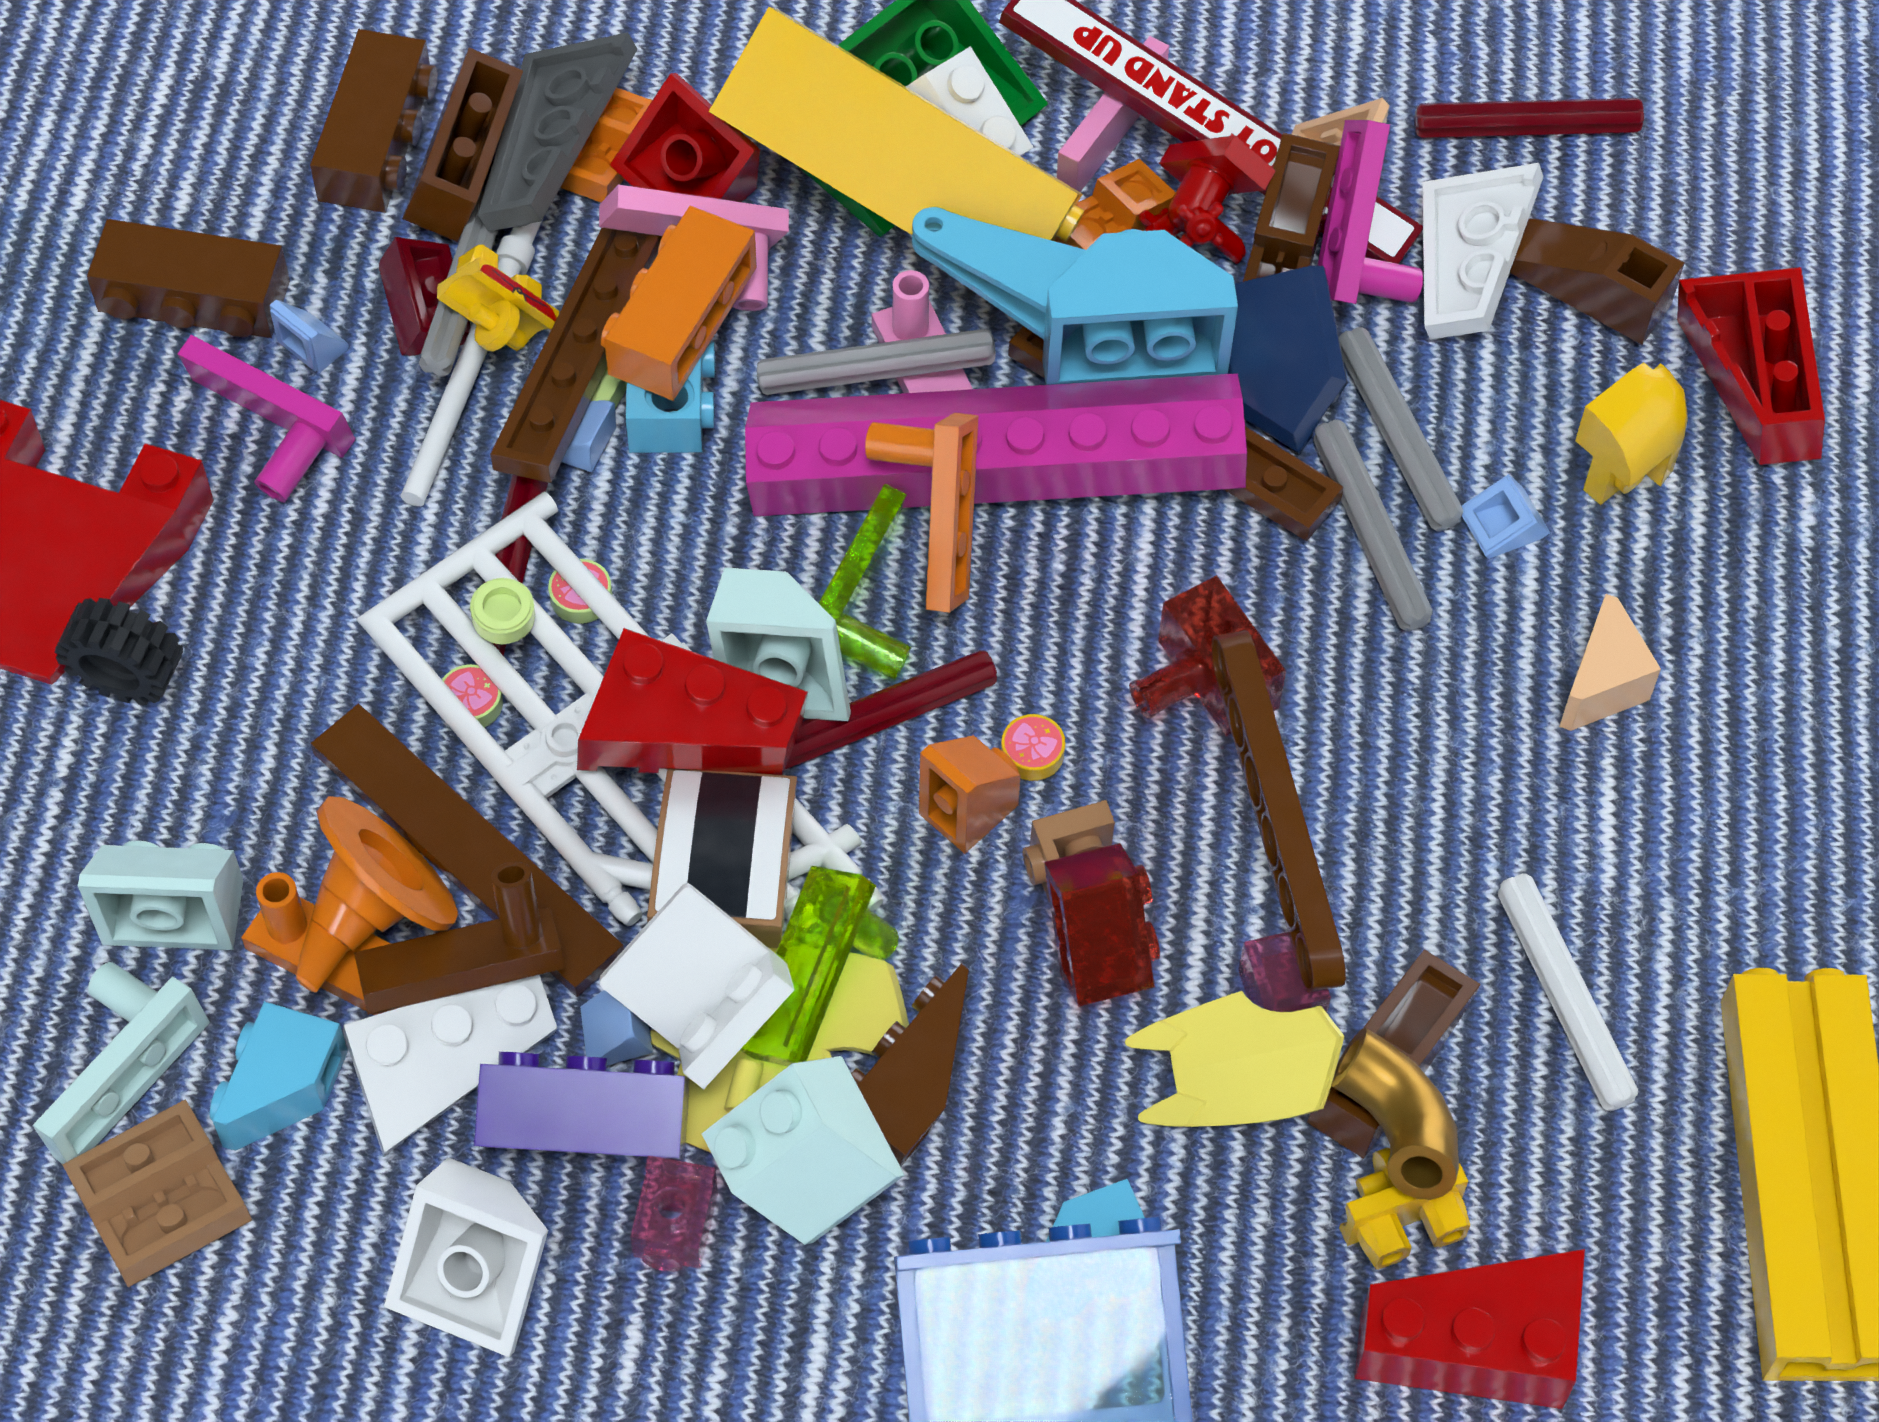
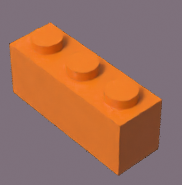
(679, 302)

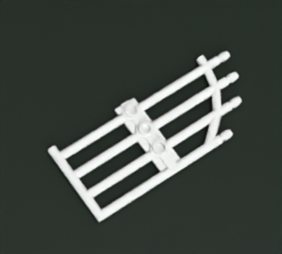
(548, 755)

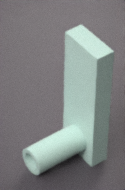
(156, 1035)

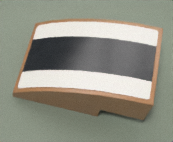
(729, 842)

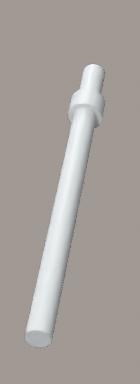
(514, 258)

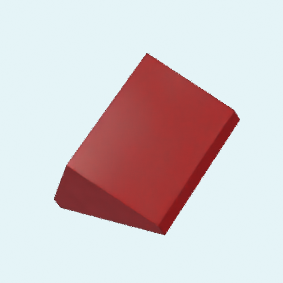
(687, 148)

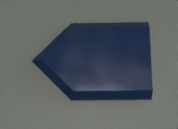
(1287, 353)

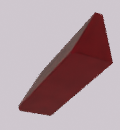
(410, 281)

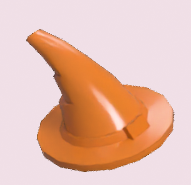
(367, 887)

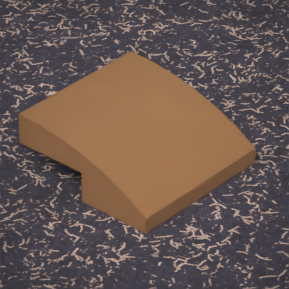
(157, 1192)

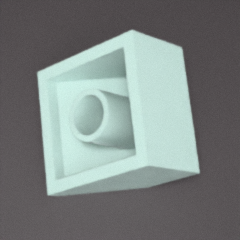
(782, 633)
(163, 895)
(804, 1149)

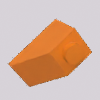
(966, 789)

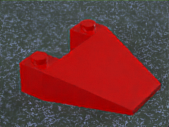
(82, 540)

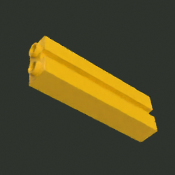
(881, 137)
(1808, 1168)

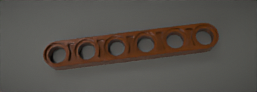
(1278, 812)

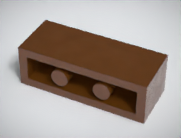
(373, 121)
(463, 145)
(187, 278)

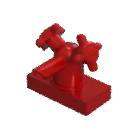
(1207, 175)

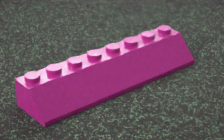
(1029, 443)

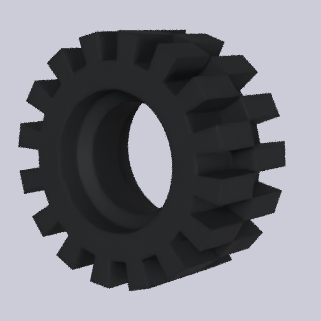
(119, 651)

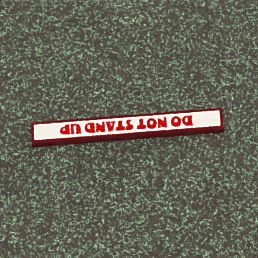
(1171, 96)

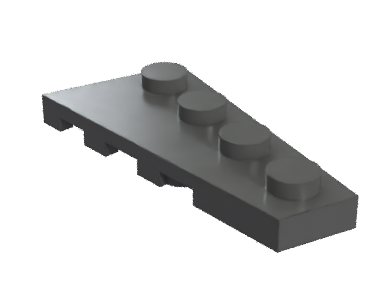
(549, 124)

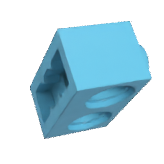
(679, 431)

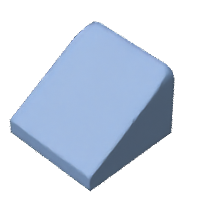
(306, 336)
(591, 435)
(1503, 518)
(613, 1030)

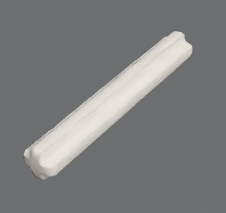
(1567, 992)

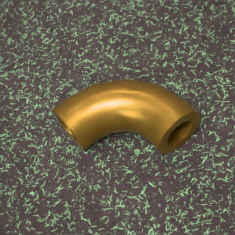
(1409, 1111)

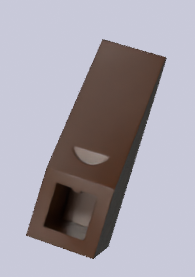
(1600, 274)
(915, 1066)

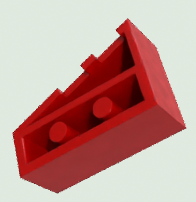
(1760, 357)

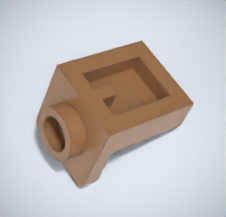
(1066, 835)

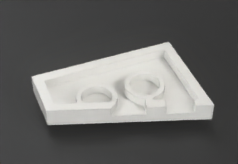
(1471, 243)
(430, 1052)

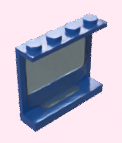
(1045, 1327)

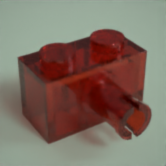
(1186, 636)
(1102, 924)

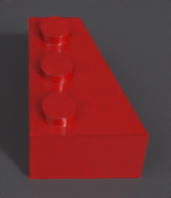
(687, 713)
(1478, 1330)

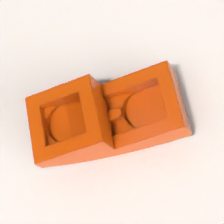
(592, 171)
(1118, 202)

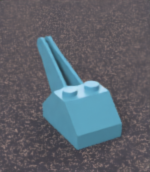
(1105, 313)

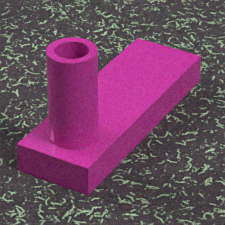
(1351, 218)
(308, 420)

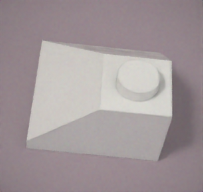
(468, 1257)

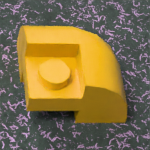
(1633, 431)

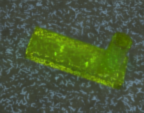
(855, 637)
(816, 944)

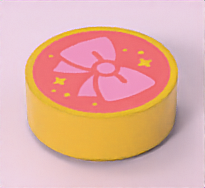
(1034, 746)

